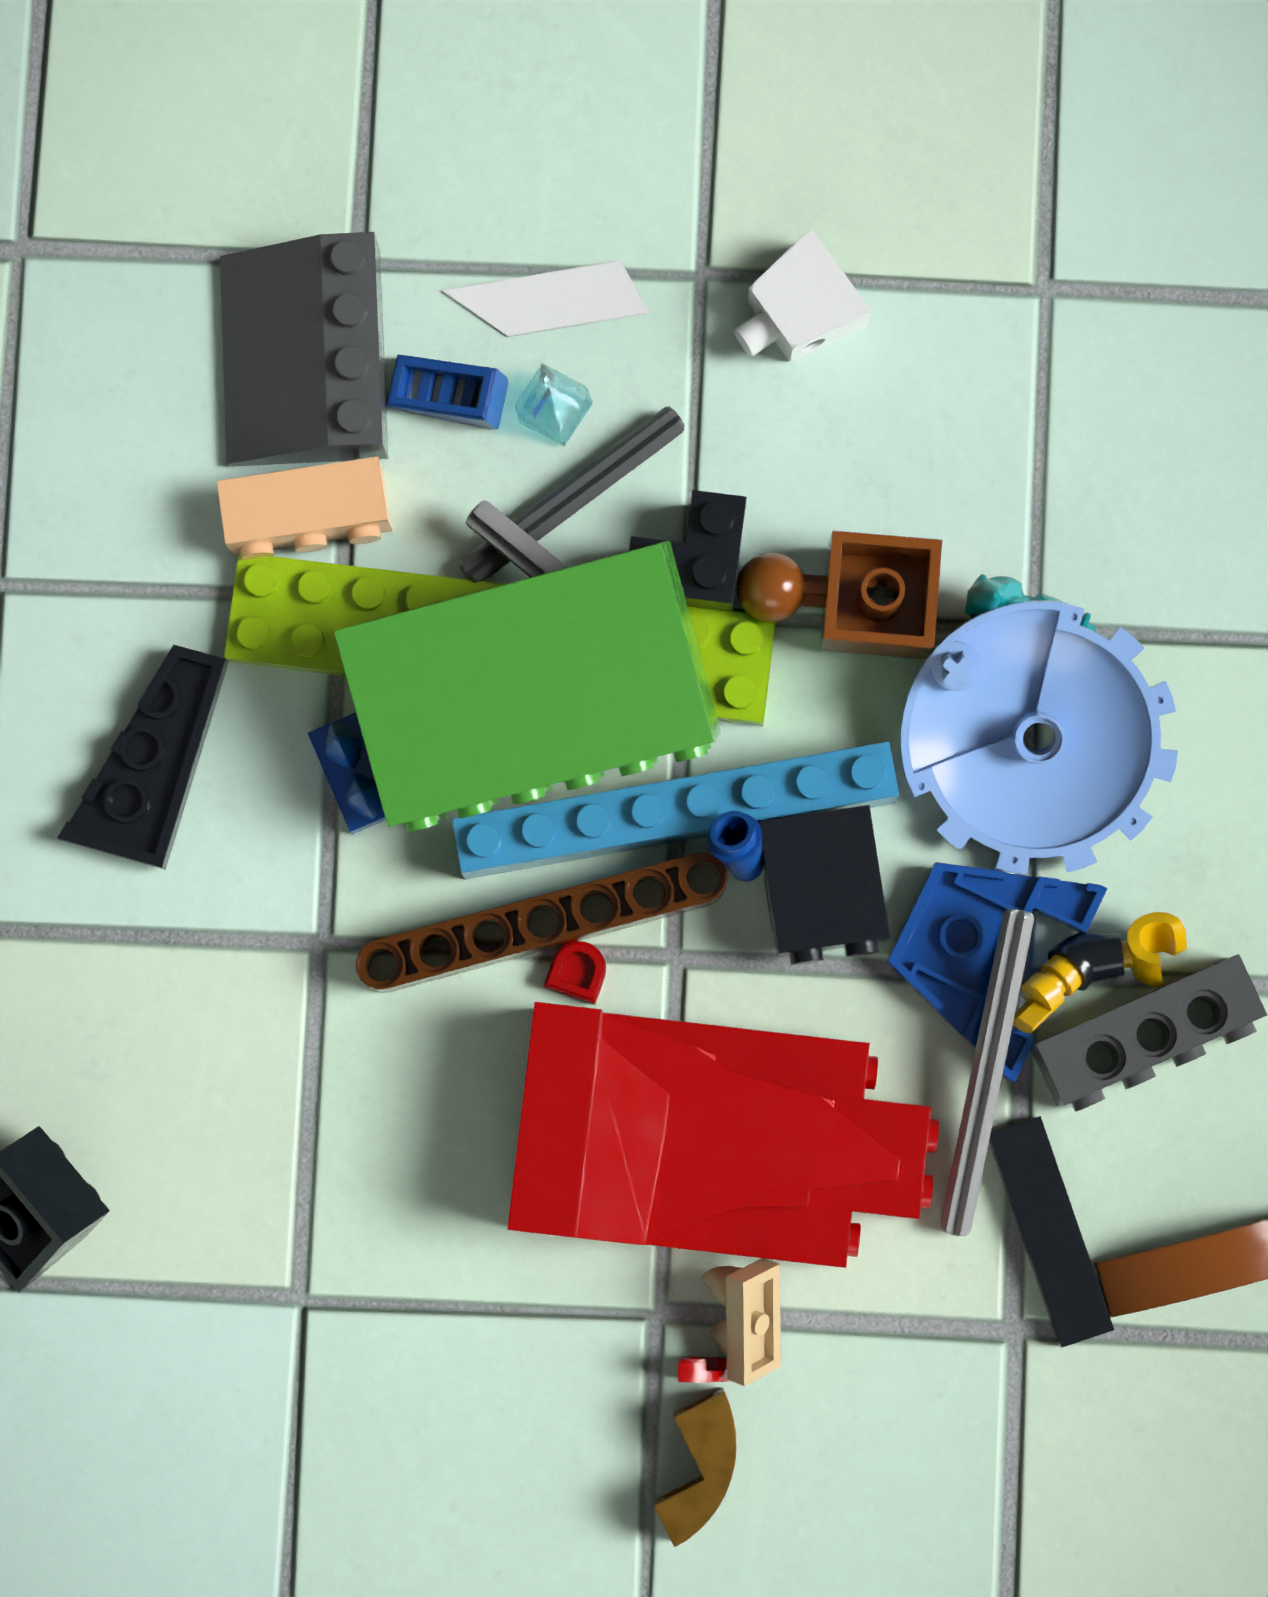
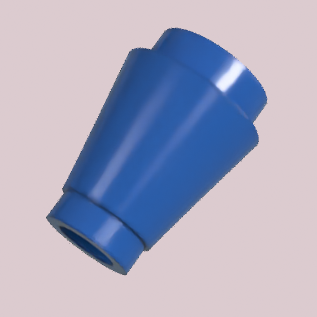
(737, 844)

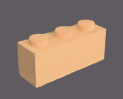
(305, 508)

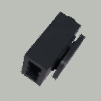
(824, 884)

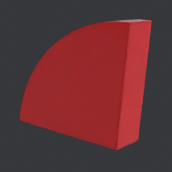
(702, 1369)

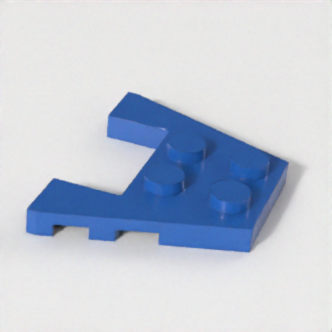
(954, 934)

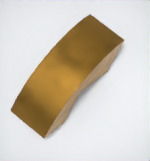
(711, 1438)

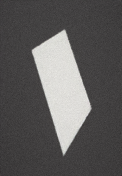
(553, 299)

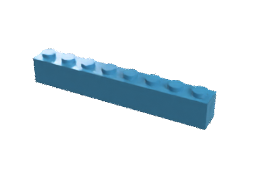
(671, 810)

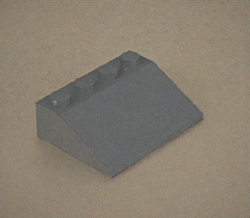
(304, 351)

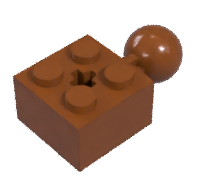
(908, 567)

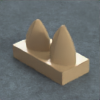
(753, 1318)

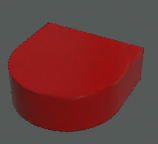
(577, 971)

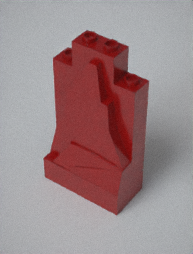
(710, 1138)

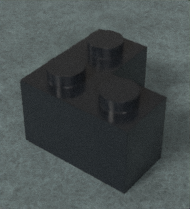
(711, 550)

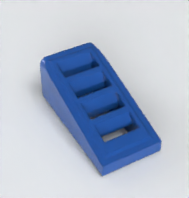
(490, 401)

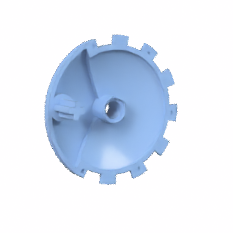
(1020, 670)

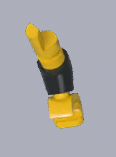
(1099, 957)

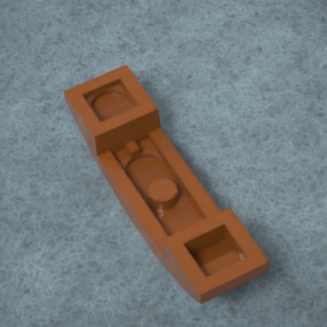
(1185, 1269)

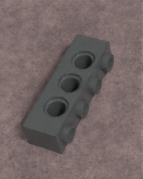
(1222, 985)

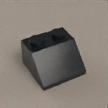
(42, 1207)

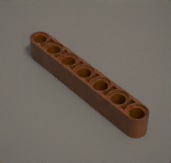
(515, 916)

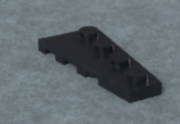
(147, 778)

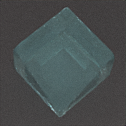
(553, 404)

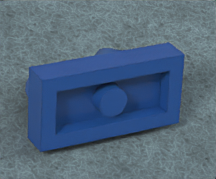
(349, 772)

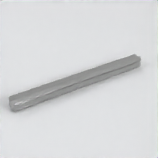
(987, 1072)

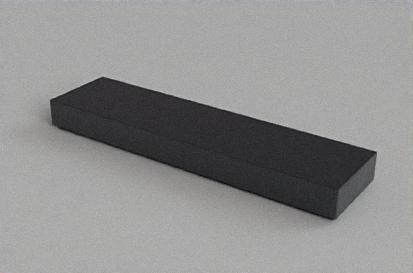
(1050, 1232)

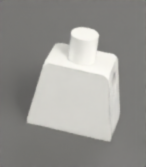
(802, 303)

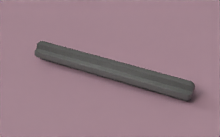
(581, 489)

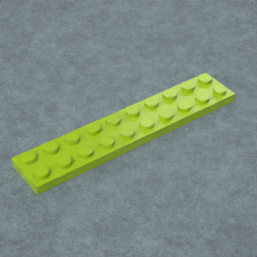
(291, 607)

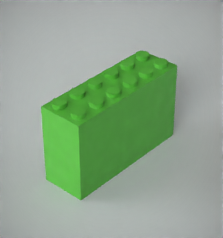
(529, 687)

